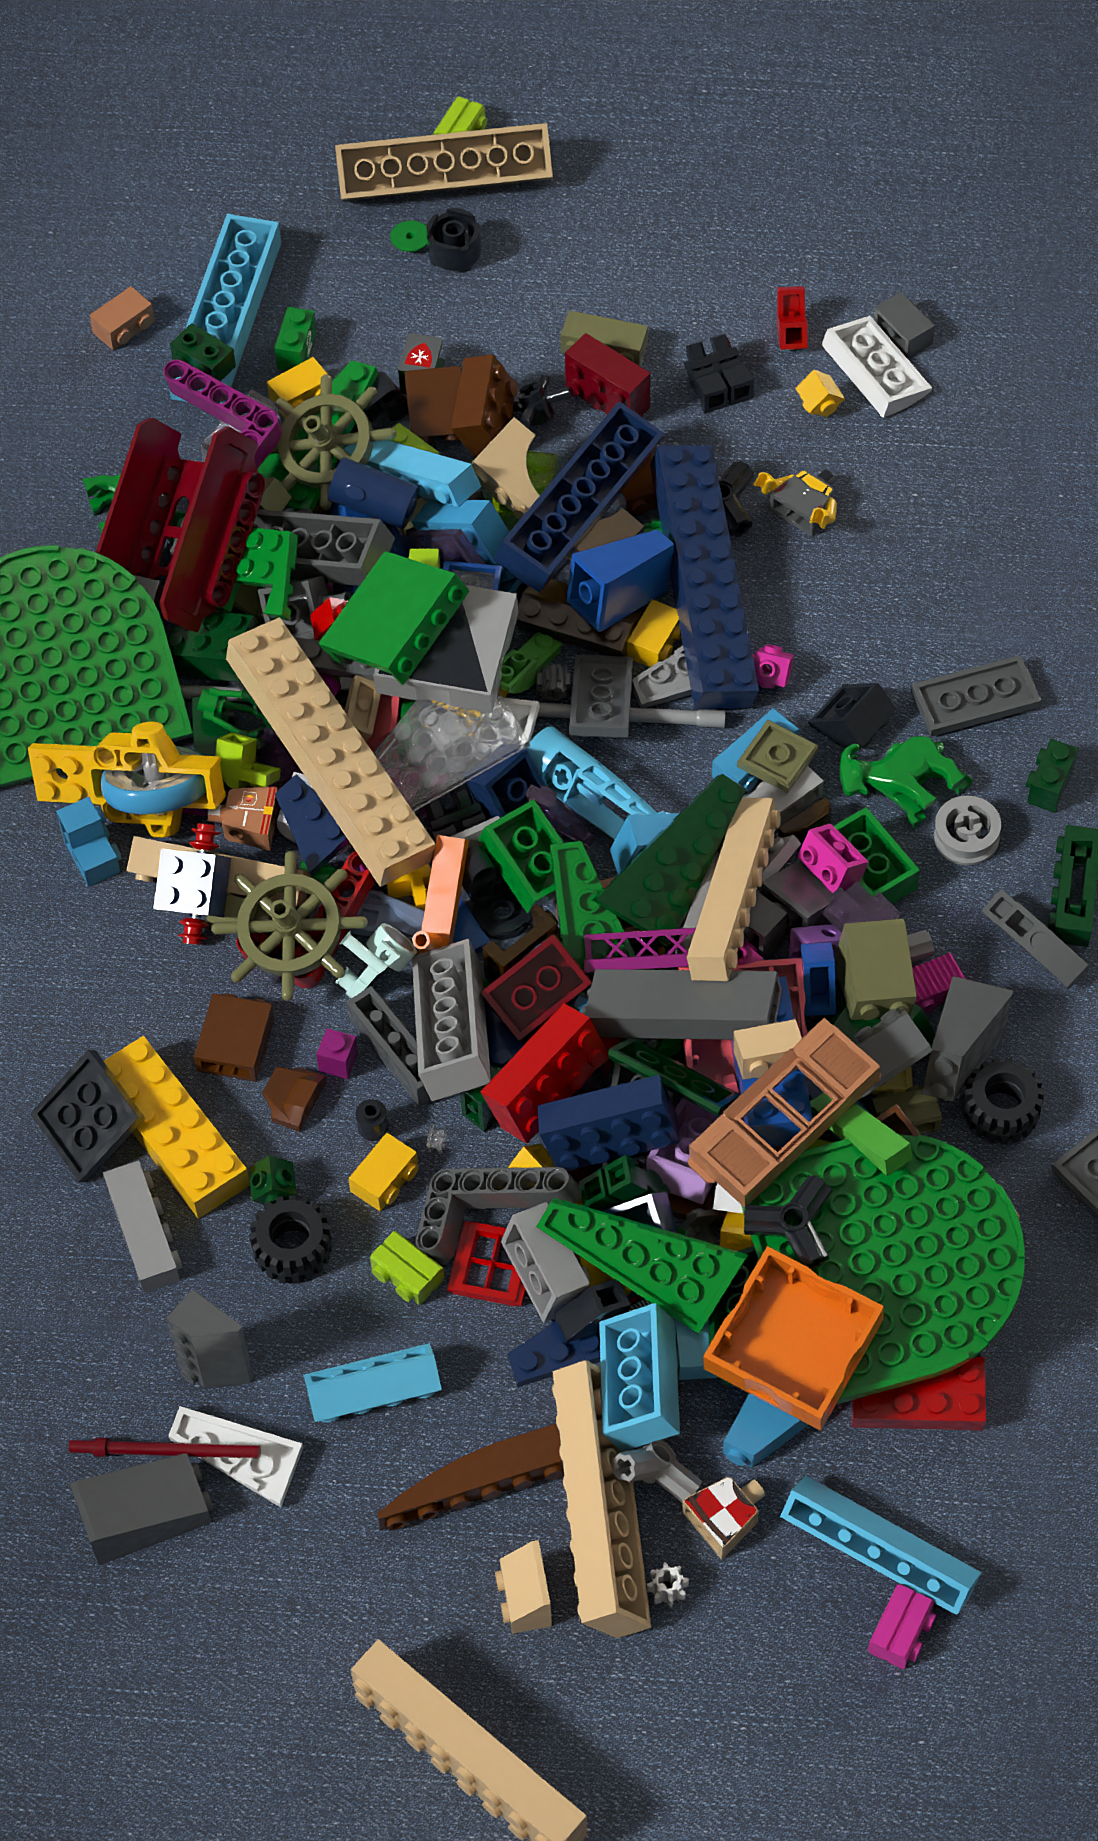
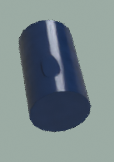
(373, 493)

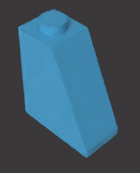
(759, 1432)

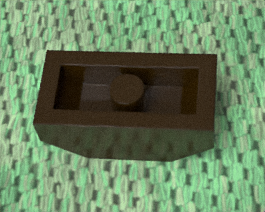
(812, 817)

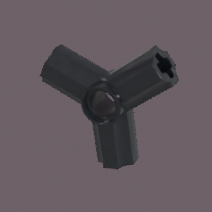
(732, 485)
(804, 1206)

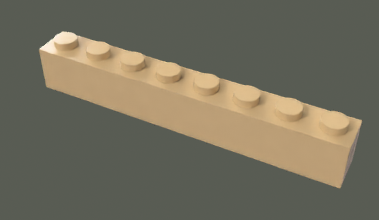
(733, 890)

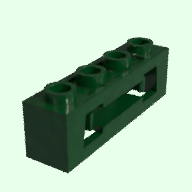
(1075, 845)

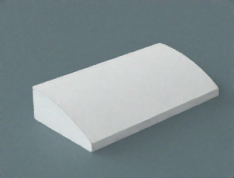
(875, 365)

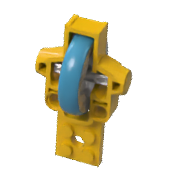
(141, 781)

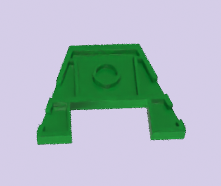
(268, 563)

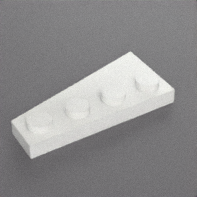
(265, 1476)

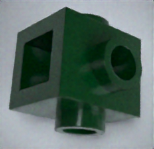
(272, 1179)

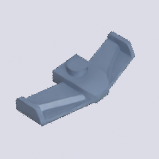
(385, 909)

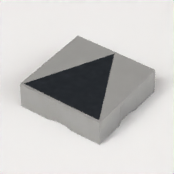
(465, 657)

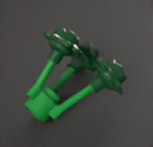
(213, 702)

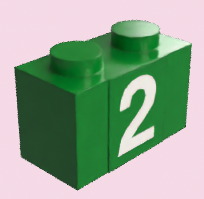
(295, 338)

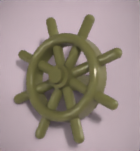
(324, 438)
(289, 925)

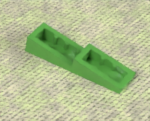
(869, 1135)

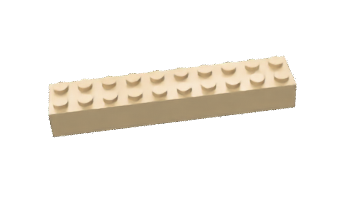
(330, 751)

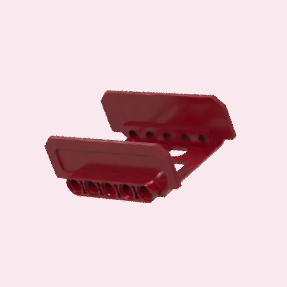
(213, 536)

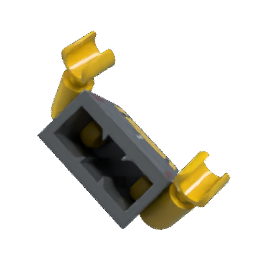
(801, 498)

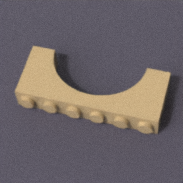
(504, 474)

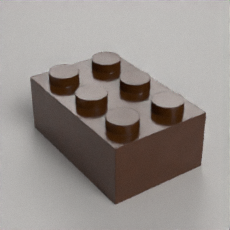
(482, 402)

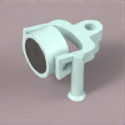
(386, 949)

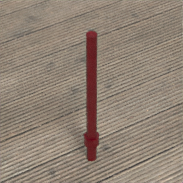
(104, 1447)

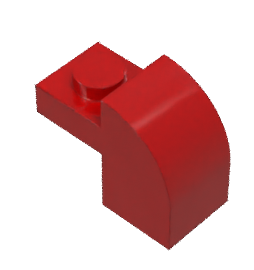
(791, 318)

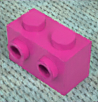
(832, 858)

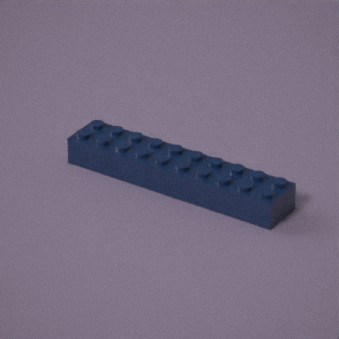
(704, 578)

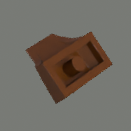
(293, 1095)

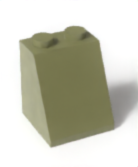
(875, 968)

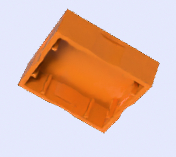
(793, 1338)

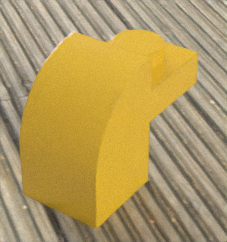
(414, 884)

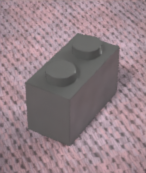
(904, 324)

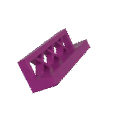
(639, 961)

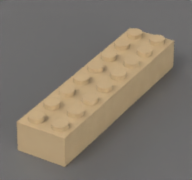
(443, 162)
(599, 1510)
(464, 1749)

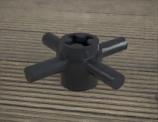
(536, 401)

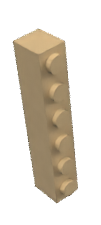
(145, 861)

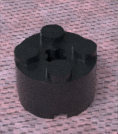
(454, 240)

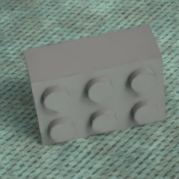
(543, 1264)

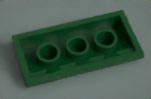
(674, 1075)

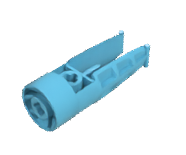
(583, 781)

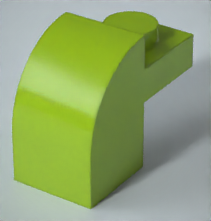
(239, 763)

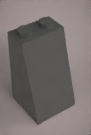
(966, 1035)
(141, 1506)

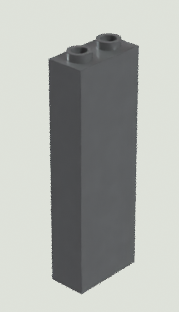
(680, 1008)

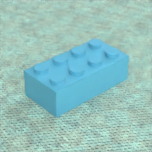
(639, 1377)

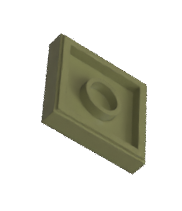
(777, 756)

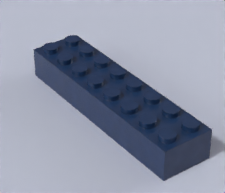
(578, 497)

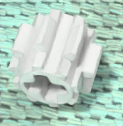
(676, 1580)

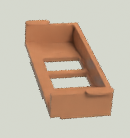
(739, 1156)

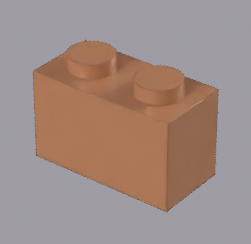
(122, 318)

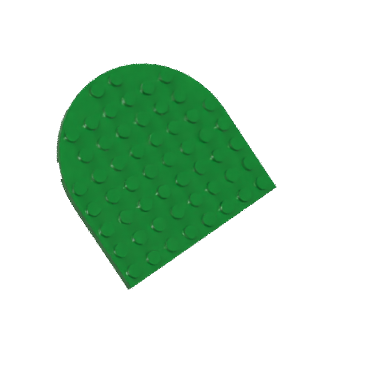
(78, 655)
(922, 1242)

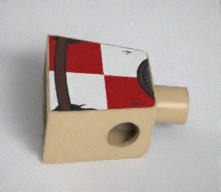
(724, 1513)

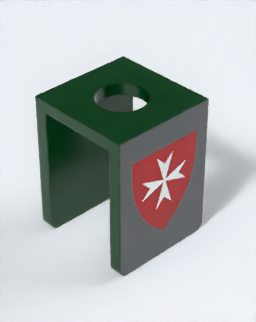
(419, 353)

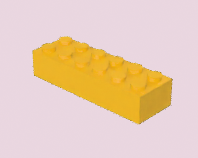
(178, 1131)

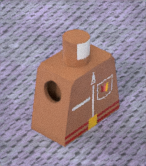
(248, 816)

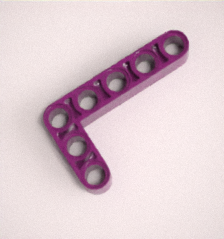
(231, 411)

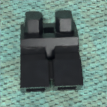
(720, 374)
(455, 819)

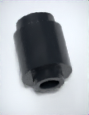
(371, 1119)

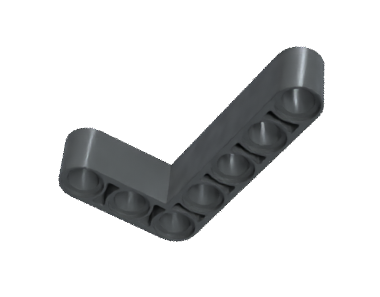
(484, 1188)

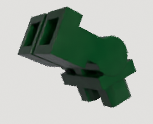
(619, 1184)

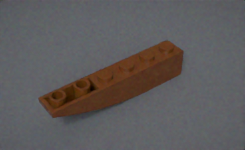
(479, 1475)

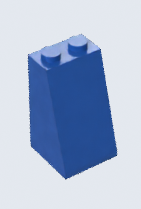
(619, 577)

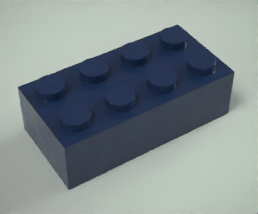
(608, 1123)

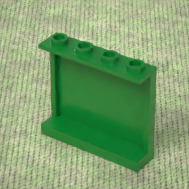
(395, 615)

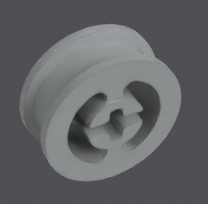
(967, 847)

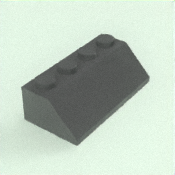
(891, 1044)
(208, 1344)

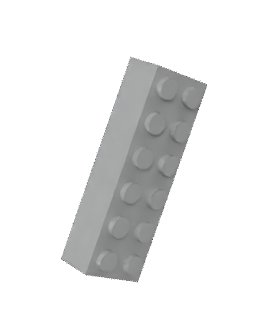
(450, 1020)

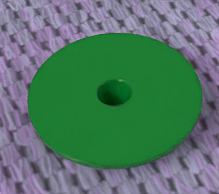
(409, 236)

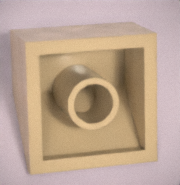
(525, 1589)

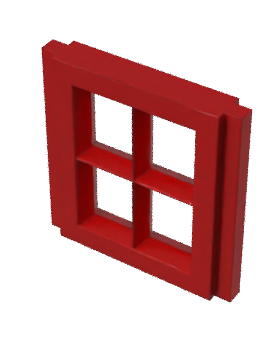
(465, 1258)

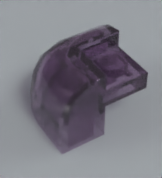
(858, 906)

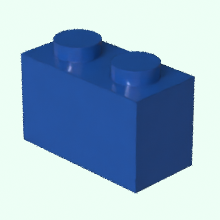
(819, 978)

